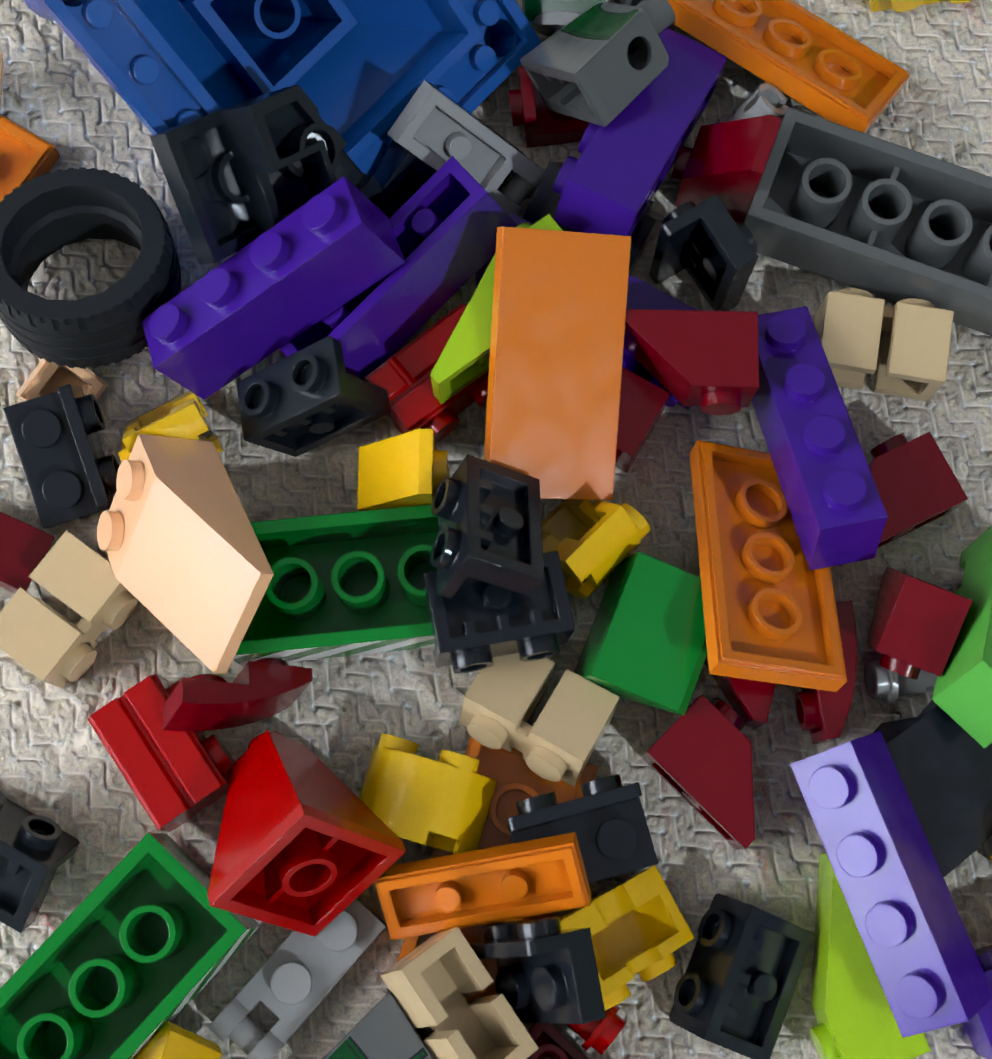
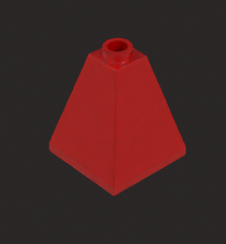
(295, 839)

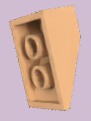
(186, 545)

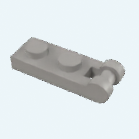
(439, 129)
(297, 981)

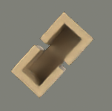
(900, 343)
(46, 639)
(565, 732)
(430, 992)

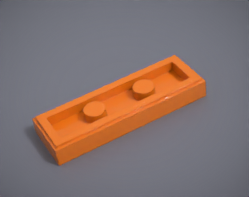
(484, 886)

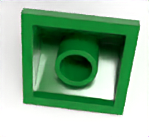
(648, 635)

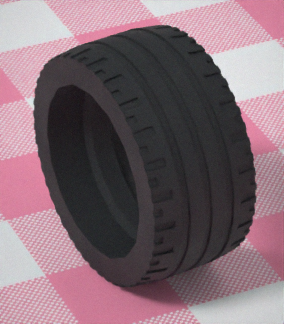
(70, 209)

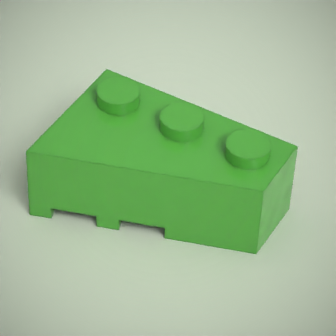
(966, 681)

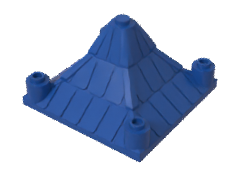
(347, 55)

